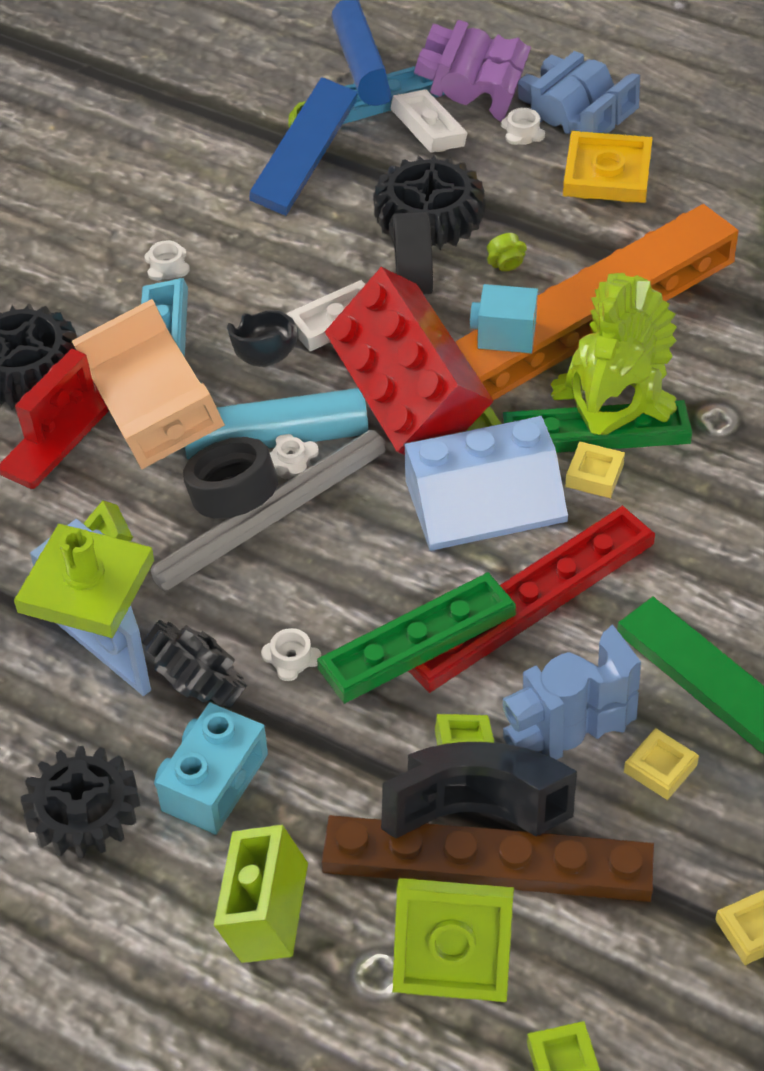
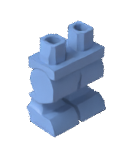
(580, 94)
(575, 698)

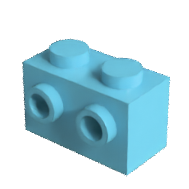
(211, 767)

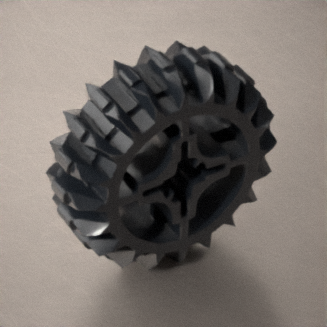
(434, 186)
(29, 347)

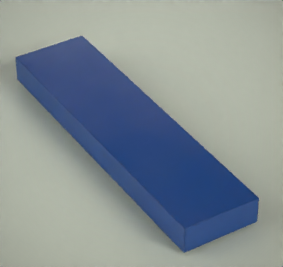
(303, 146)

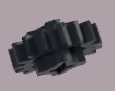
(194, 664)
(80, 801)

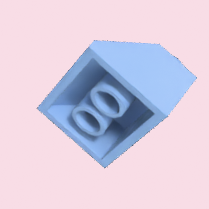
(485, 483)

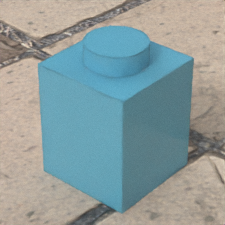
(505, 318)

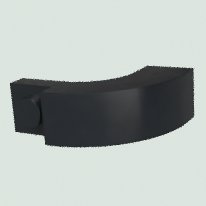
(482, 778)

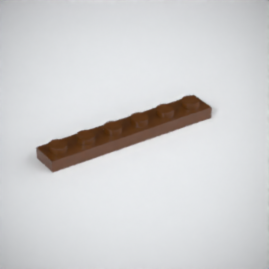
(491, 858)

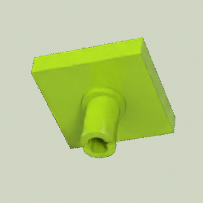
(84, 580)
(452, 939)

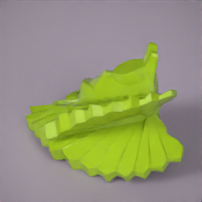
(625, 349)

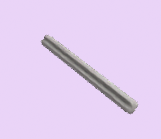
(284, 500)

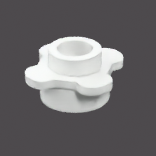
(523, 126)
(166, 261)
(292, 456)
(286, 643)

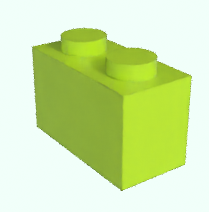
(261, 894)

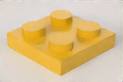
(607, 166)

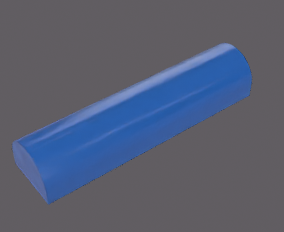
(361, 53)

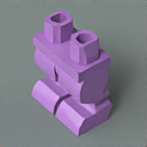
(470, 63)

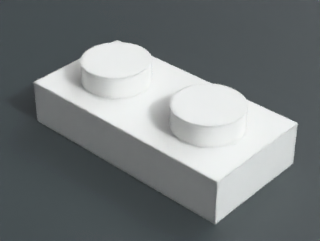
(428, 121)
(318, 315)

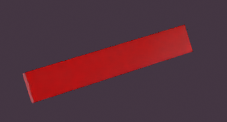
(547, 587)

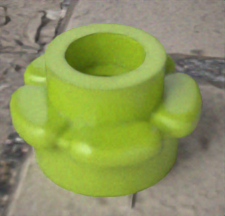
(506, 252)

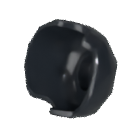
(264, 337)

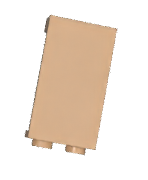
(148, 384)

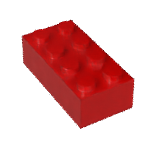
(406, 362)

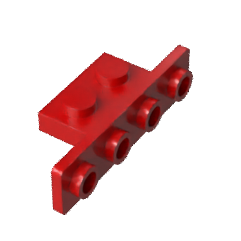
(54, 420)

